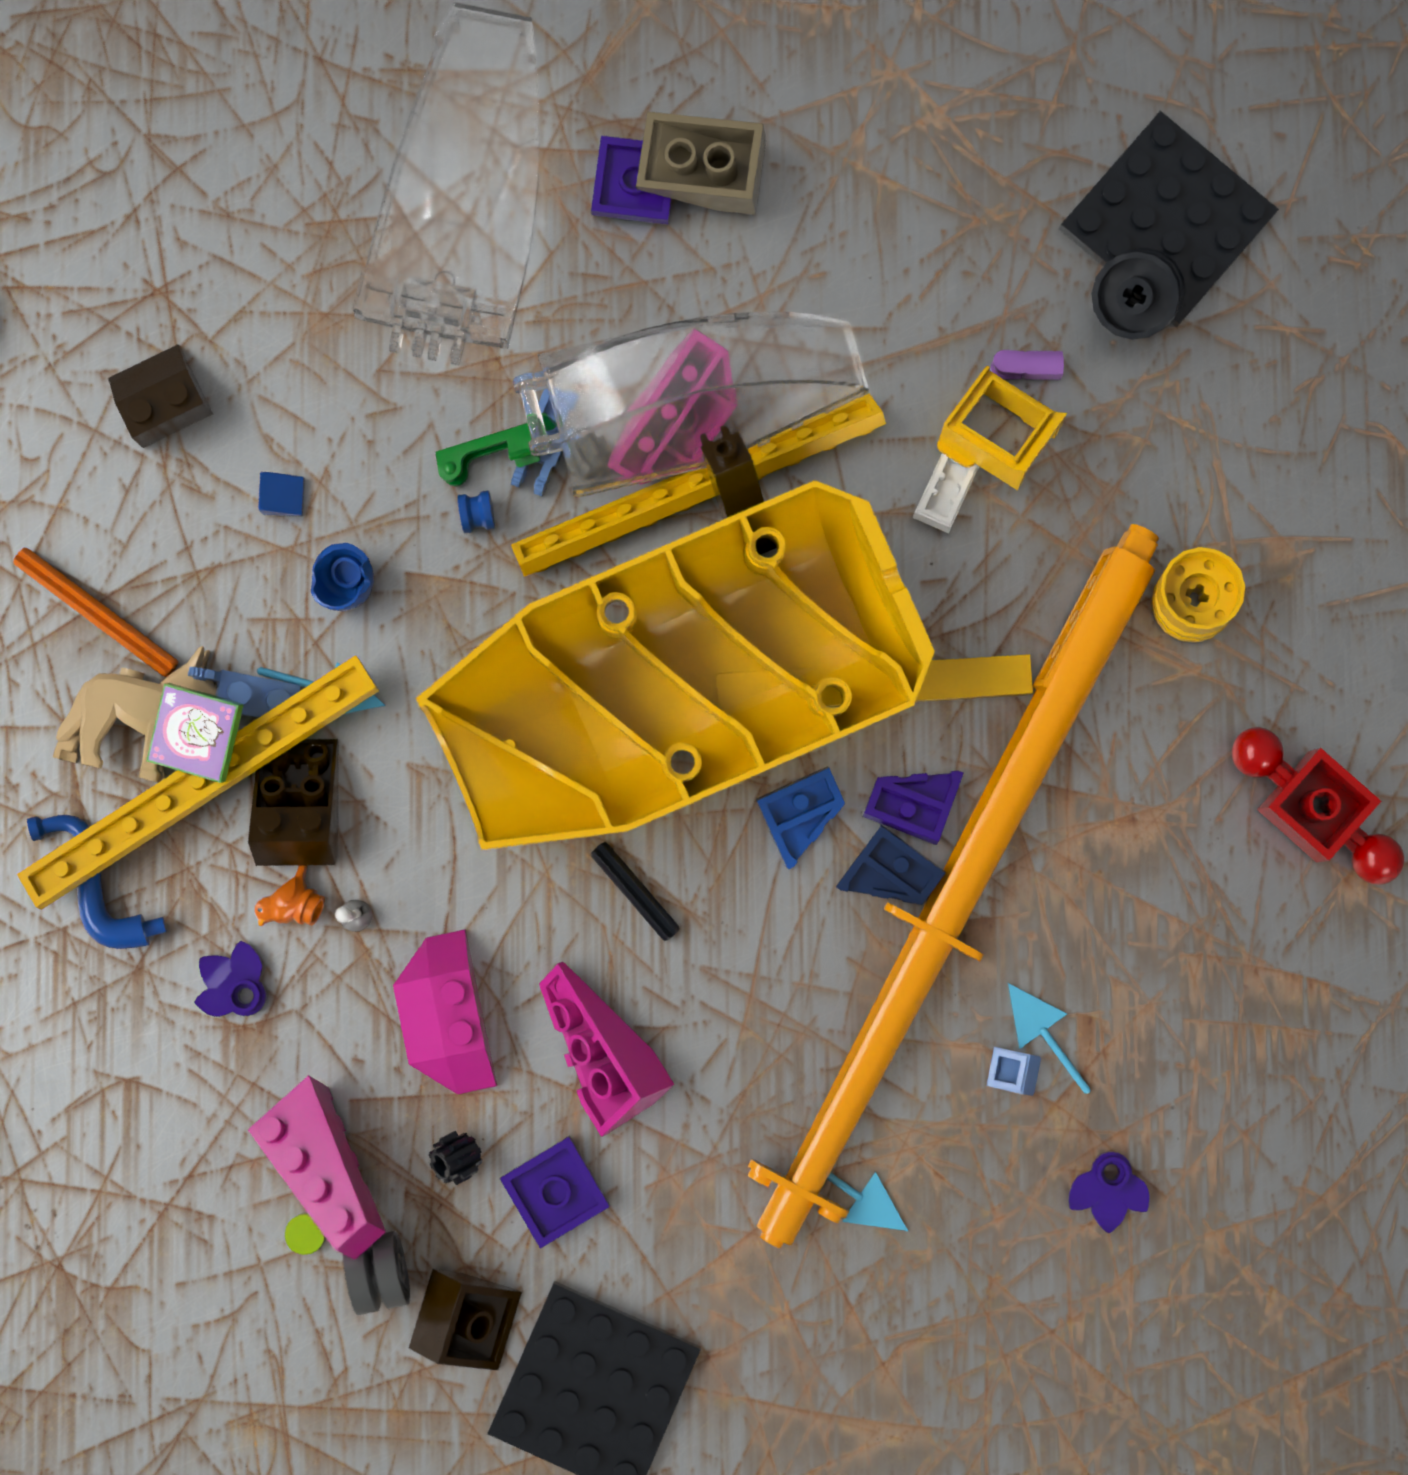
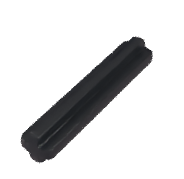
(635, 891)

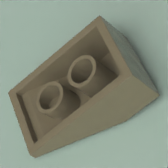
(703, 161)

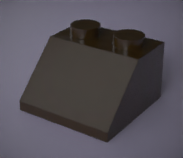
(158, 396)
(464, 1320)

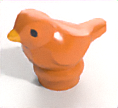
(291, 902)

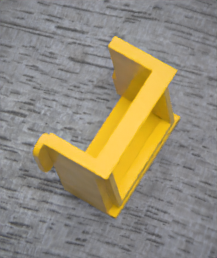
(971, 448)

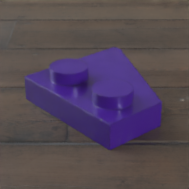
(914, 803)

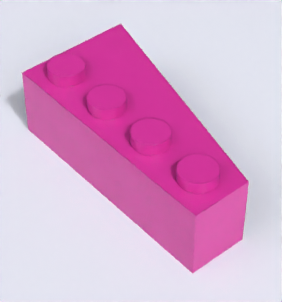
(314, 1159)

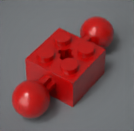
(1344, 805)

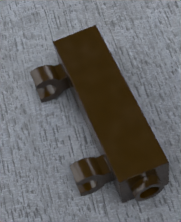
(733, 477)

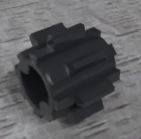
(455, 1157)

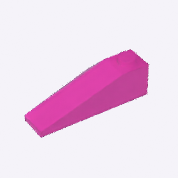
(612, 1062)

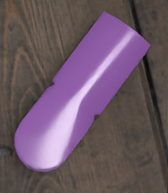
(1028, 365)

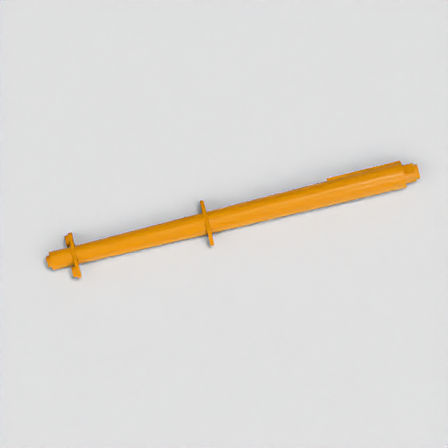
(1059, 696)

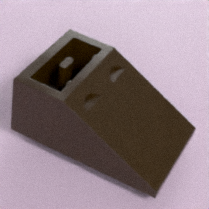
(297, 807)

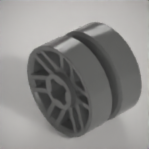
(377, 1275)

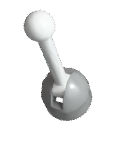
(350, 913)

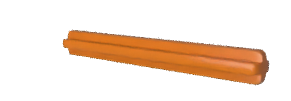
(95, 612)

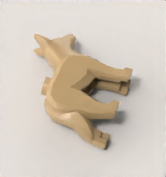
(126, 698)

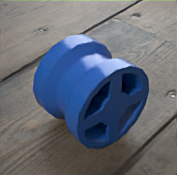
(476, 512)

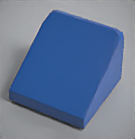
(281, 494)

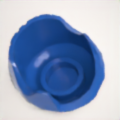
(342, 577)

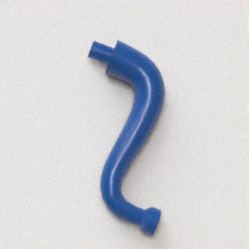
(98, 923)

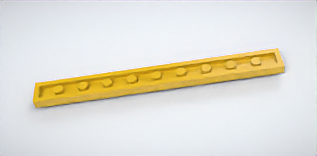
(690, 488)
(184, 793)

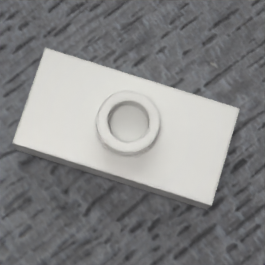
(945, 493)

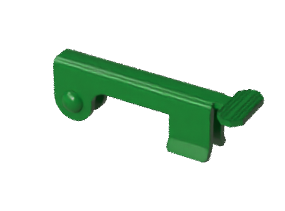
(455, 460)

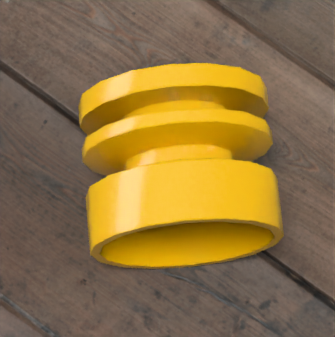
(1218, 588)

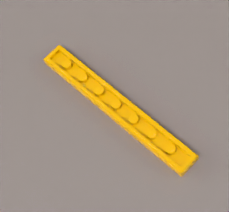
(943, 681)

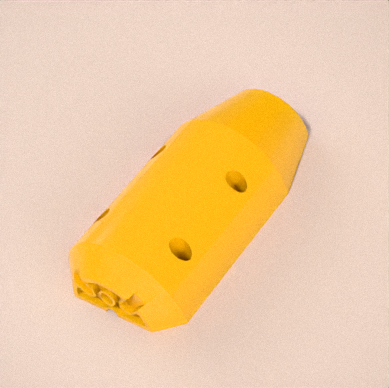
(576, 718)

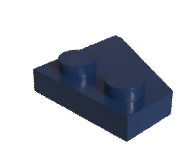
(891, 870)

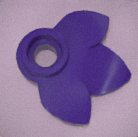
(228, 978)
(1109, 1197)

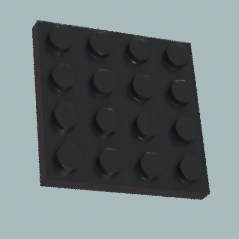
(1173, 200)
(593, 1387)

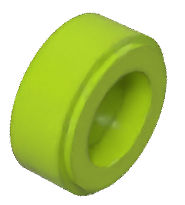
(303, 1235)

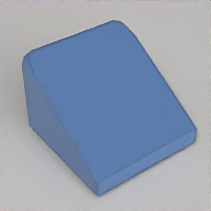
(1013, 1071)

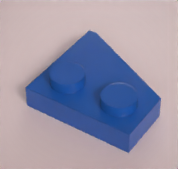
(800, 812)

